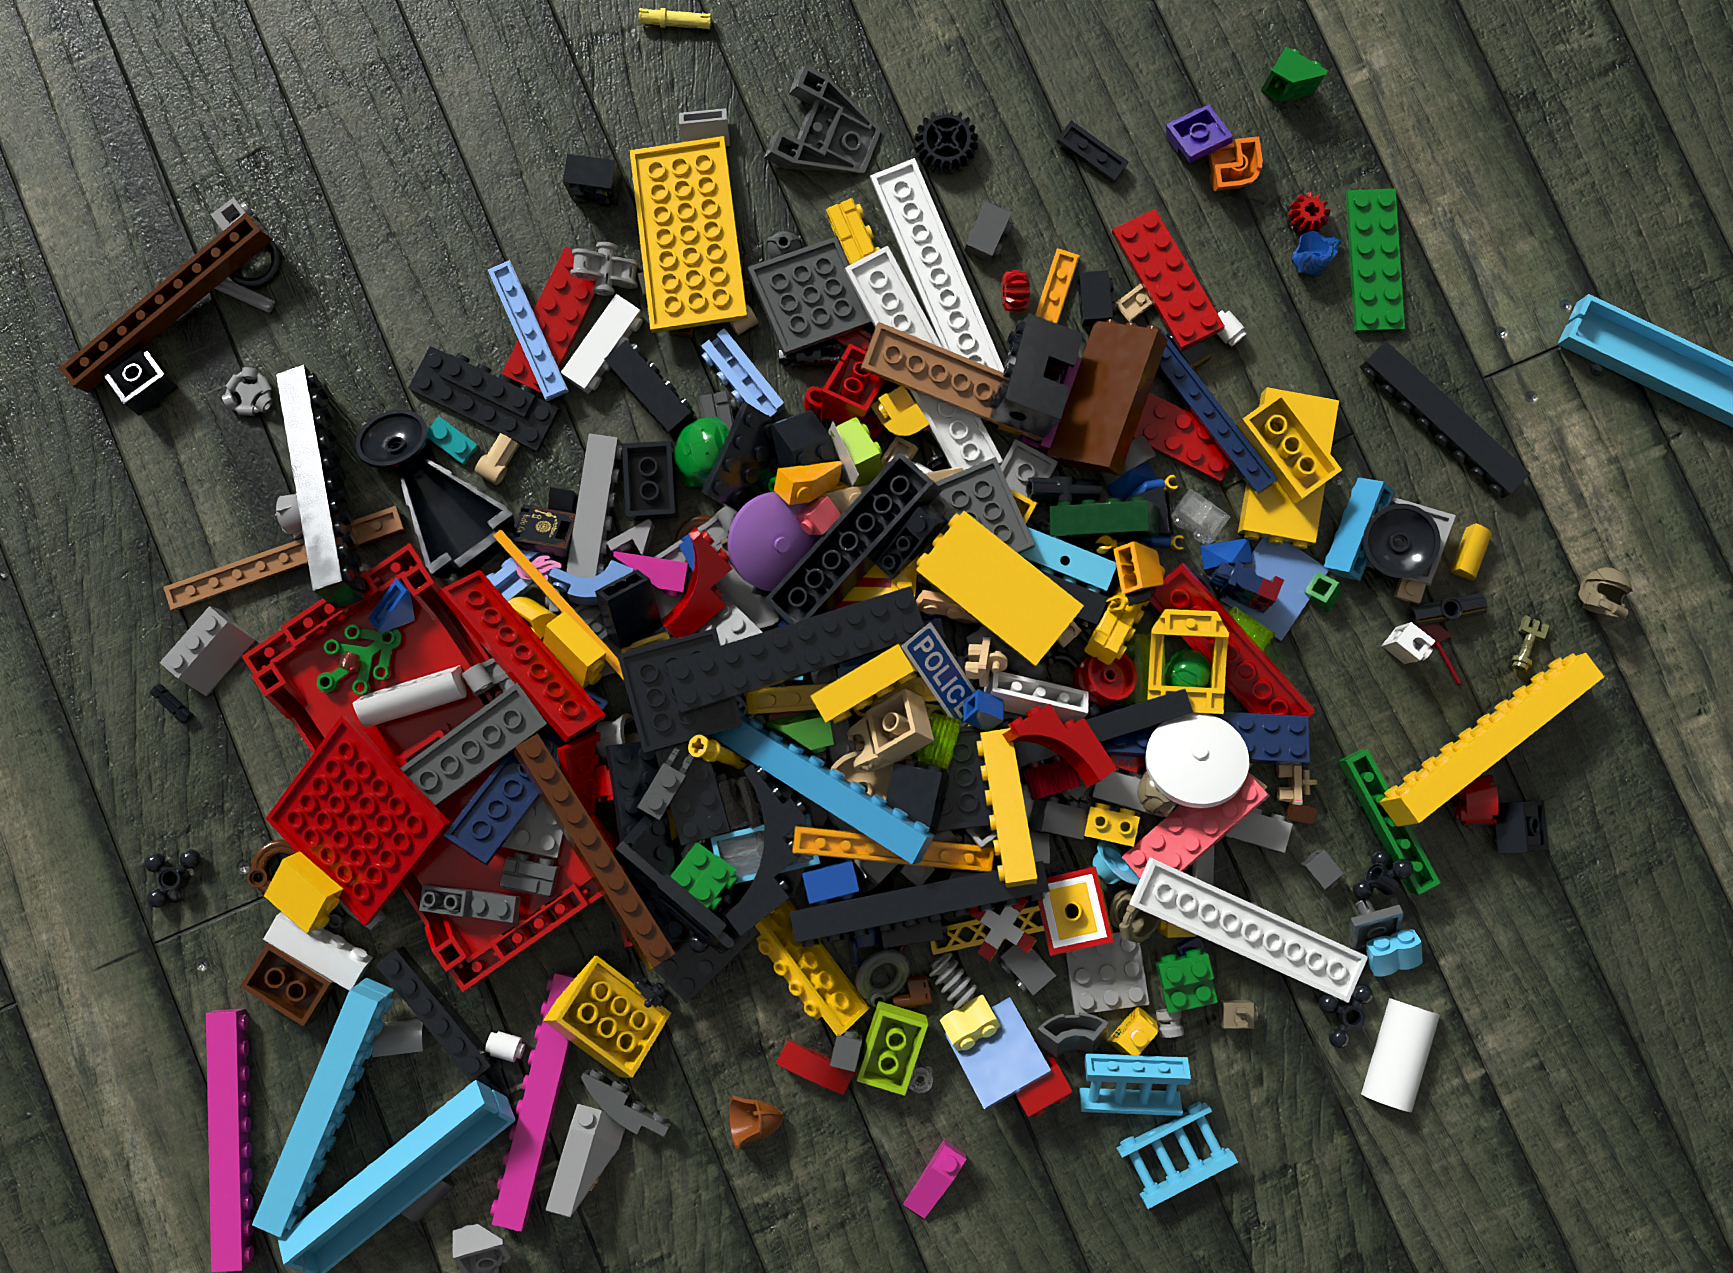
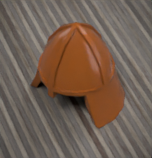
(752, 1120)

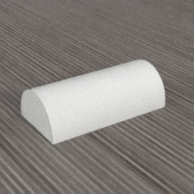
(411, 697)
(1400, 1055)

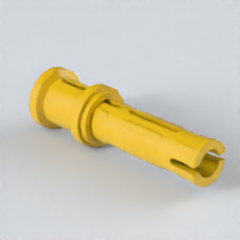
(712, 751)

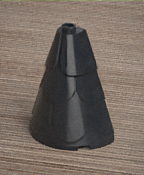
(451, 518)

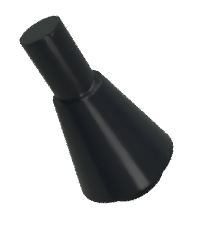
(932, 455)

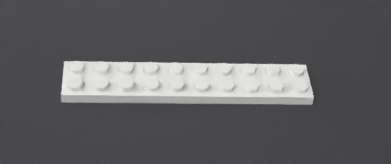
(933, 264)
(892, 302)
(1248, 929)

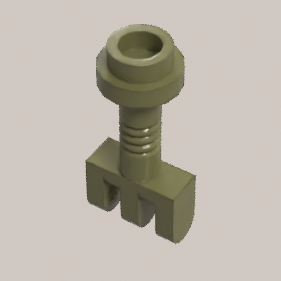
(1522, 662)

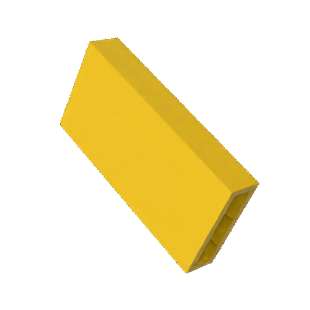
(1272, 511)
(998, 587)

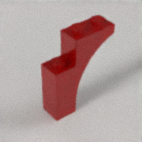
(702, 596)
(1070, 740)

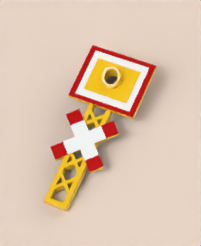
(1063, 933)

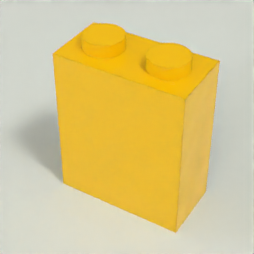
(575, 649)
(303, 892)

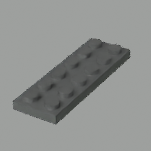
(475, 745)

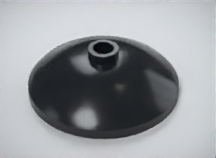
(391, 439)
(1419, 539)

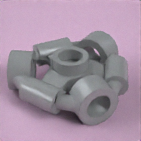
(248, 393)

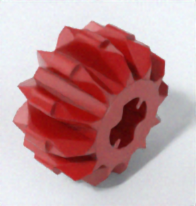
(1314, 207)
(1015, 291)

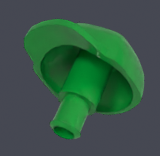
(698, 450)

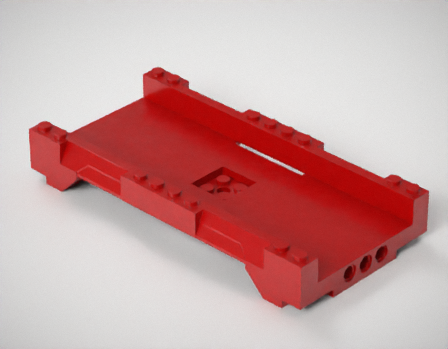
(437, 640)

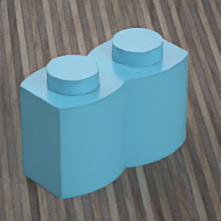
(1394, 952)

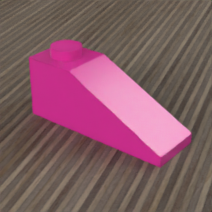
(663, 573)
(935, 1179)

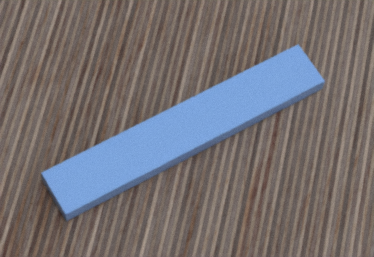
(528, 330)

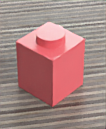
(818, 516)

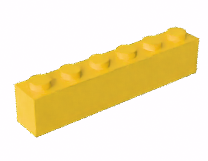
(1008, 810)

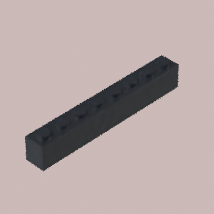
(1444, 420)

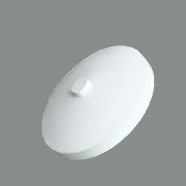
(1197, 760)

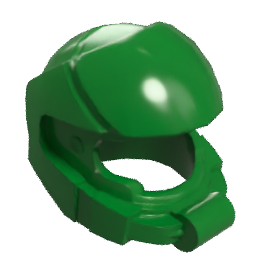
(1188, 669)

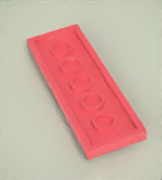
(1193, 831)

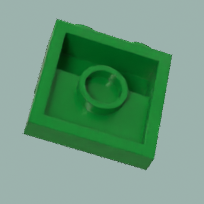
(705, 876)
(1186, 981)

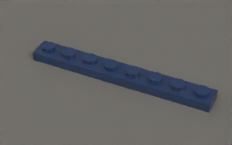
(1215, 420)

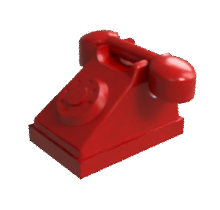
(847, 393)

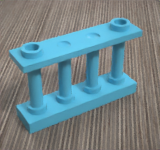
(1134, 1069)
(1175, 1180)

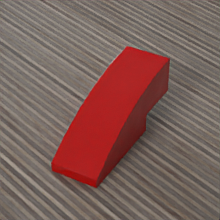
(813, 1067)

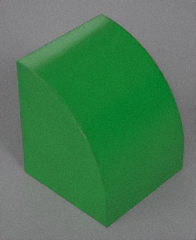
(1323, 591)

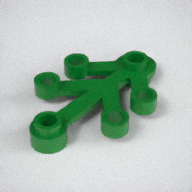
(366, 657)

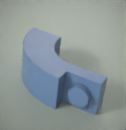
(583, 590)

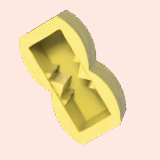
(970, 1023)

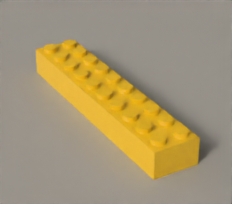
(1490, 739)

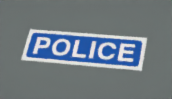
(939, 670)

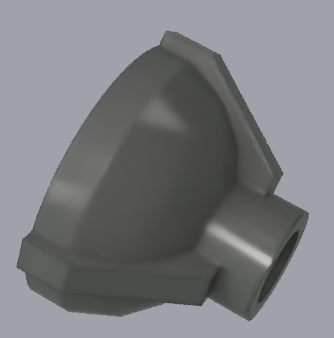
(776, 249)
(869, 888)

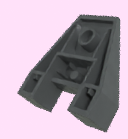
(833, 133)

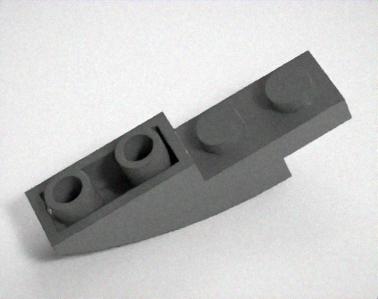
(470, 903)
(613, 1099)

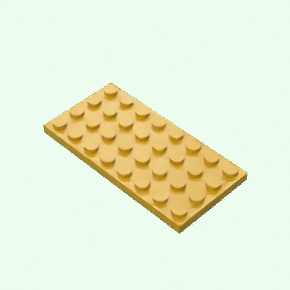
(688, 234)

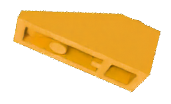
(807, 482)

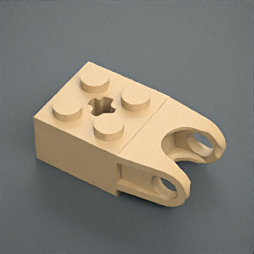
(891, 731)

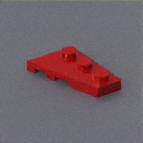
(578, 766)

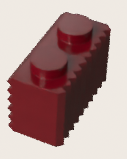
(1050, 778)

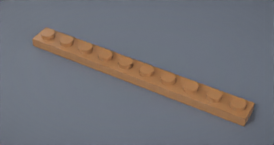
(272, 562)

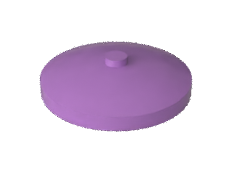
(767, 540)

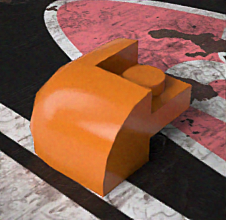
(1235, 164)

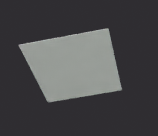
(848, 473)

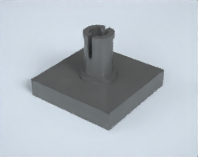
(1373, 923)

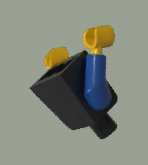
(1158, 493)

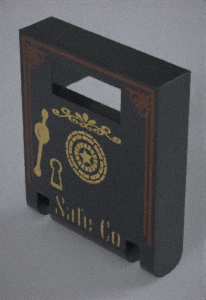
(538, 528)

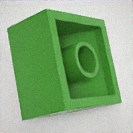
(805, 730)

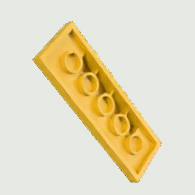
(810, 972)

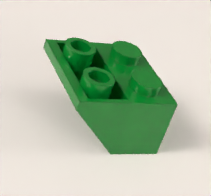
(1293, 76)

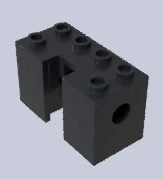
(1031, 389)

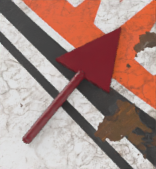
(1439, 634)

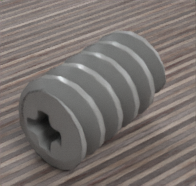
(952, 979)

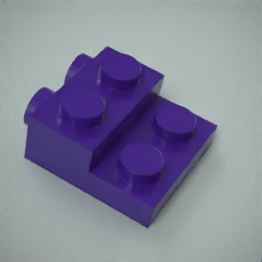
(1198, 133)

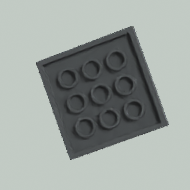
(808, 296)
(986, 498)

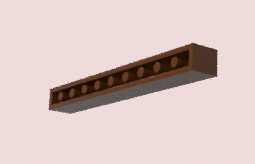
(168, 300)
(593, 852)

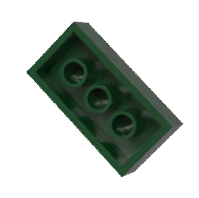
(1114, 518)

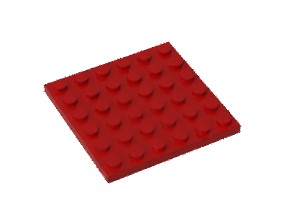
(357, 818)

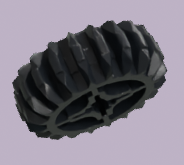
(957, 127)

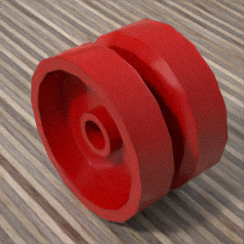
(1105, 682)

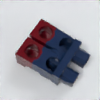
(1246, 586)

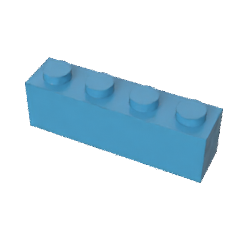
(1347, 552)

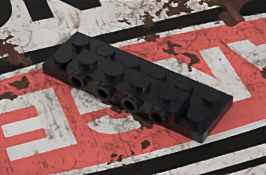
(484, 397)

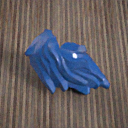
(1314, 253)

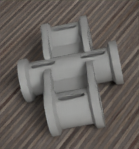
(604, 268)

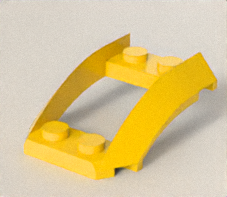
(1191, 624)

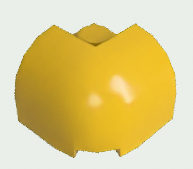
(900, 413)

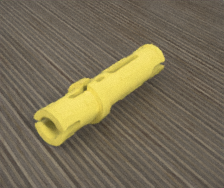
(673, 18)

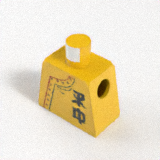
(1134, 1033)

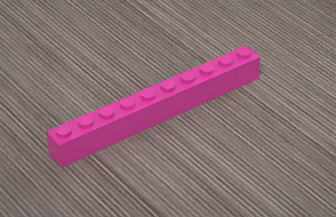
(534, 1118)
(228, 1140)

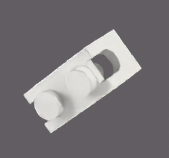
(1409, 643)

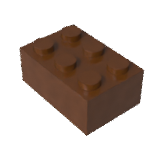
(288, 985)

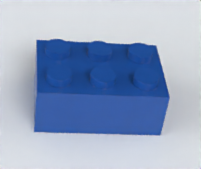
(831, 881)

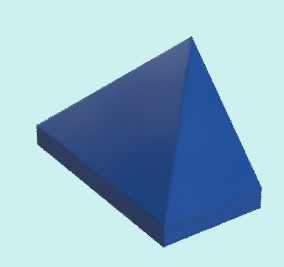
(1126, 484)
(1226, 552)
(393, 609)

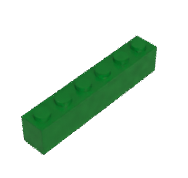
(1398, 841)

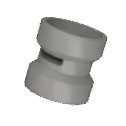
(1169, 1024)

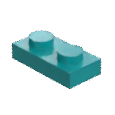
(452, 440)

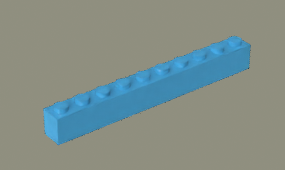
(829, 789)

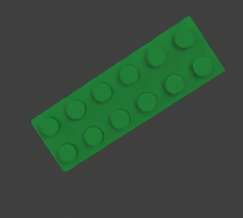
(1375, 260)

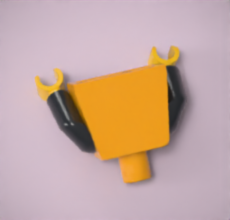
(1136, 567)

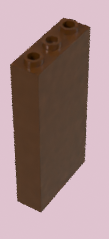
(1108, 396)

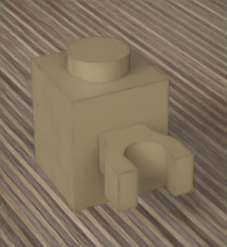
(1237, 1014)

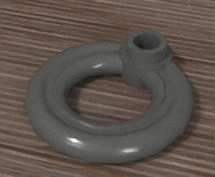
(875, 992)

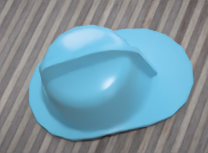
(1112, 866)

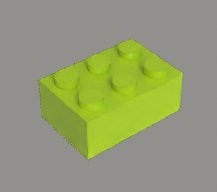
(891, 1048)

